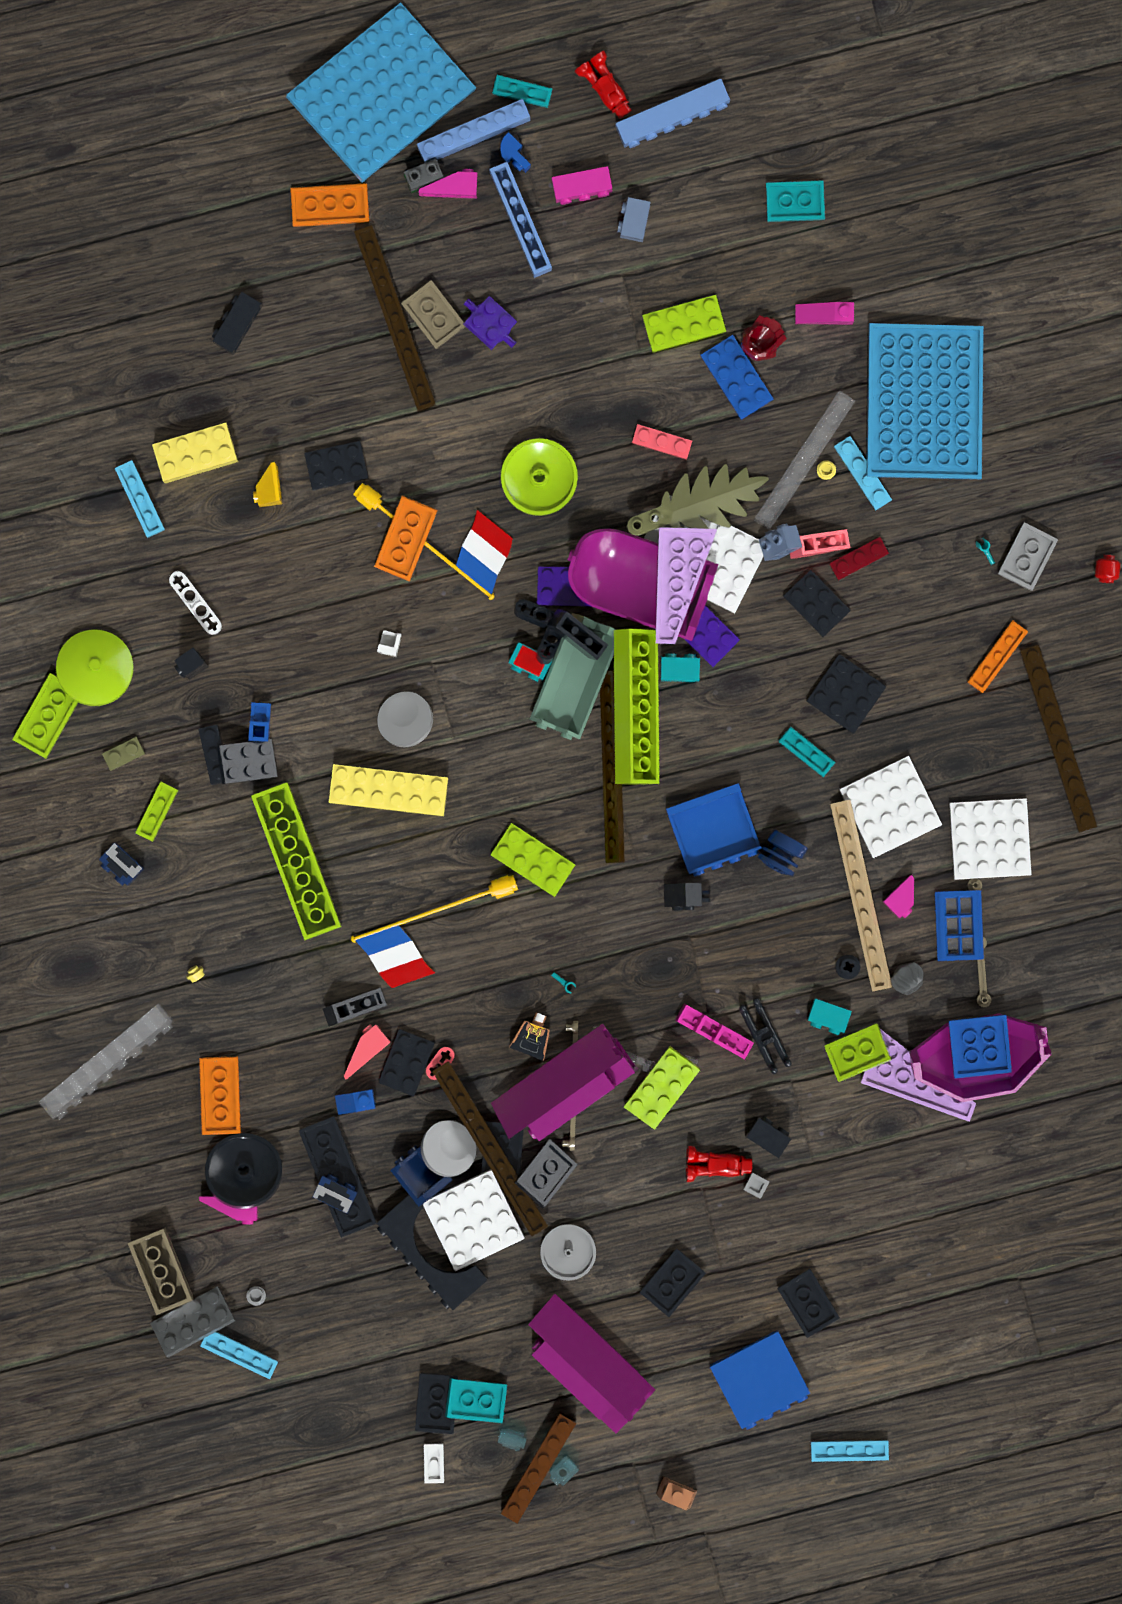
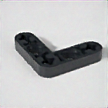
(541, 623)

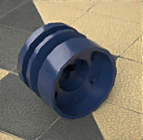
(782, 853)

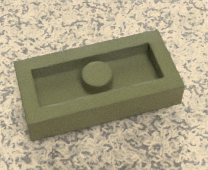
(123, 754)

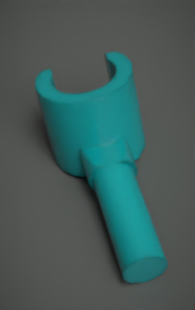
(985, 548)
(565, 983)

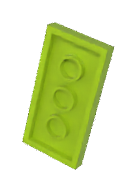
(684, 323)
(45, 718)
(533, 860)
(662, 1087)

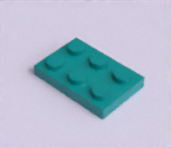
(795, 201)
(476, 1400)

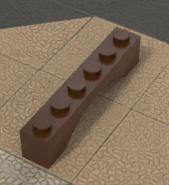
(539, 1467)

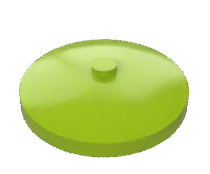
(539, 477)
(94, 667)

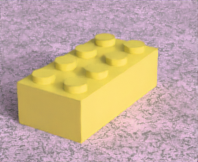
(195, 453)

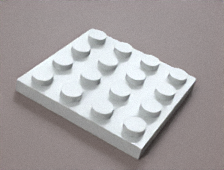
(891, 807)
(990, 839)
(473, 1220)

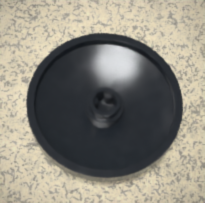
(243, 1171)

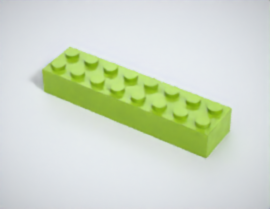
(636, 707)
(296, 861)

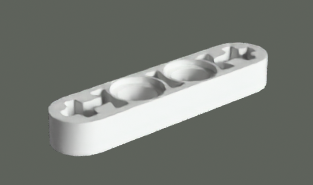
(197, 601)

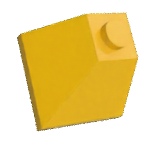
(268, 488)

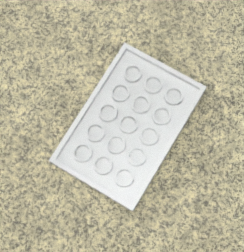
(737, 560)

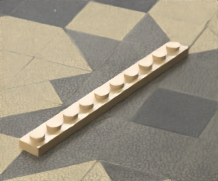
(861, 895)

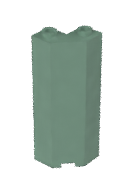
(573, 684)

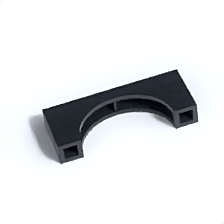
(451, 1286)

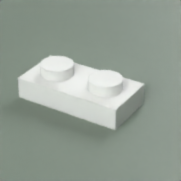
(434, 1463)

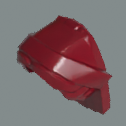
(762, 338)

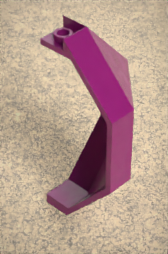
(933, 1063)

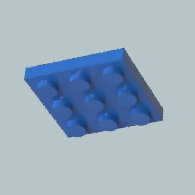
(980, 1046)

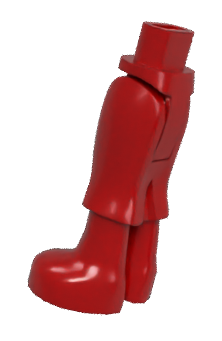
(606, 86)
(717, 1164)

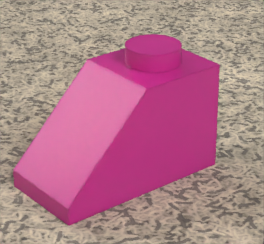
(902, 898)

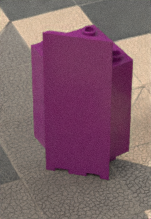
(564, 1085)
(588, 1365)

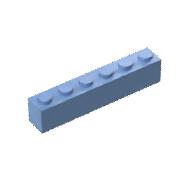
(672, 113)
(474, 131)
(520, 219)

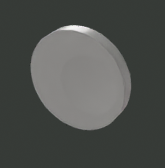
(405, 719)
(448, 1148)
(568, 1252)

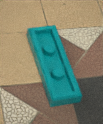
(519, 90)
(806, 752)

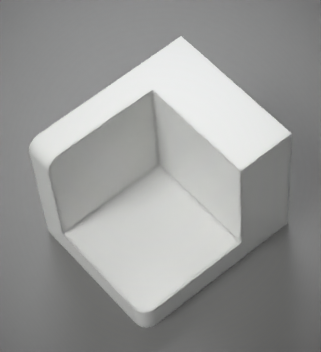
(389, 643)

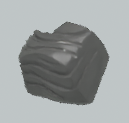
(907, 978)

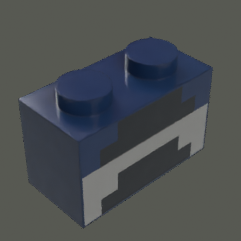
(121, 864)
(335, 1193)

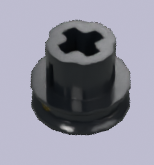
(841, 963)

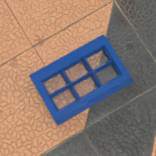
(959, 925)

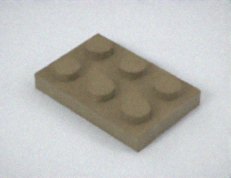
(433, 314)

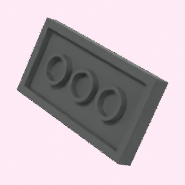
(192, 1322)

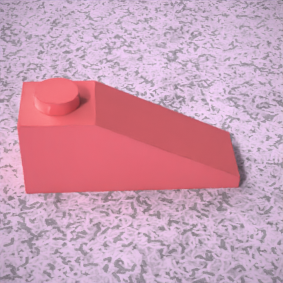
(822, 543)
(368, 1046)

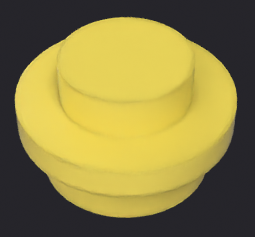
(826, 470)
(195, 973)

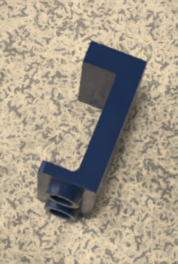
(417, 1177)

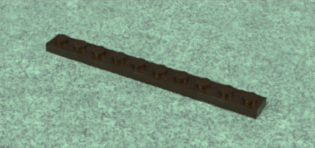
(394, 318)
(1058, 738)
(611, 792)
(489, 1148)

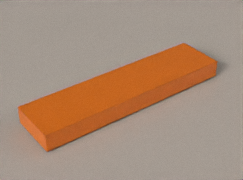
(997, 656)

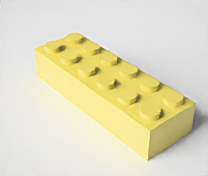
(388, 790)

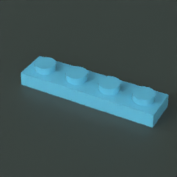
(858, 468)
(139, 499)
(240, 1354)
(849, 1450)

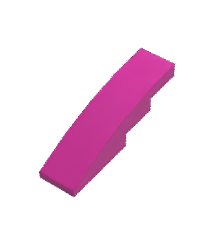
(714, 1031)

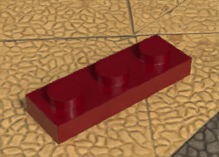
(859, 558)

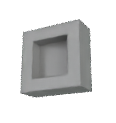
(756, 1185)

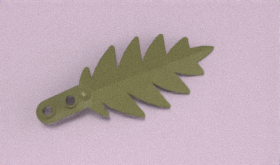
(702, 501)

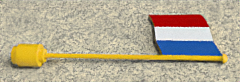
(480, 554)
(395, 952)

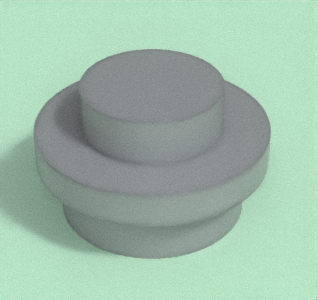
(256, 1295)

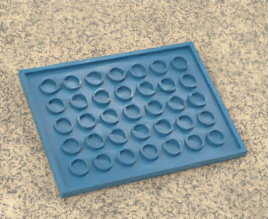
(381, 92)
(924, 401)

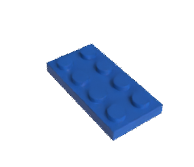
(736, 377)

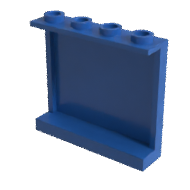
(713, 830)
(760, 1380)

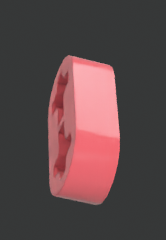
(436, 1060)

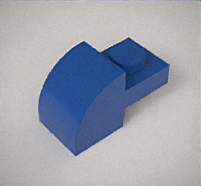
(510, 151)
(260, 722)

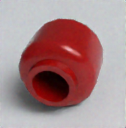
(1107, 569)

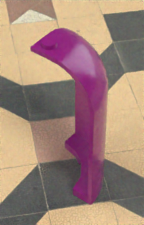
(621, 578)

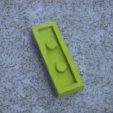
(156, 811)

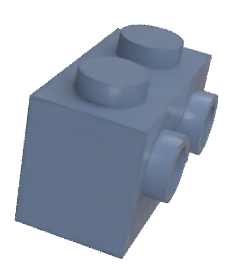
(635, 219)
(780, 542)

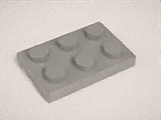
(1027, 556)

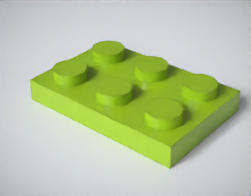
(858, 1052)

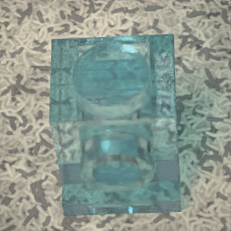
(566, 1464)

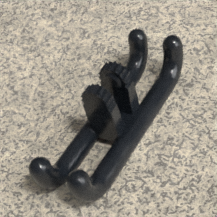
(765, 1036)

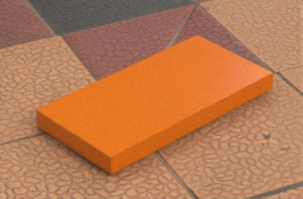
(329, 205)
(406, 538)
(220, 1095)

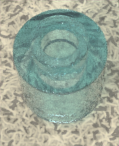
(512, 1439)

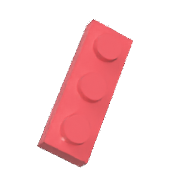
(662, 442)

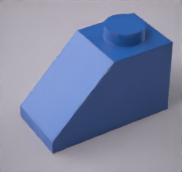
(355, 1101)

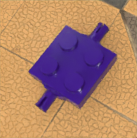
(490, 323)

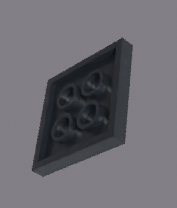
(846, 694)

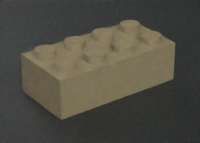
(160, 1271)

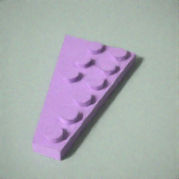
(680, 564)
(898, 1079)

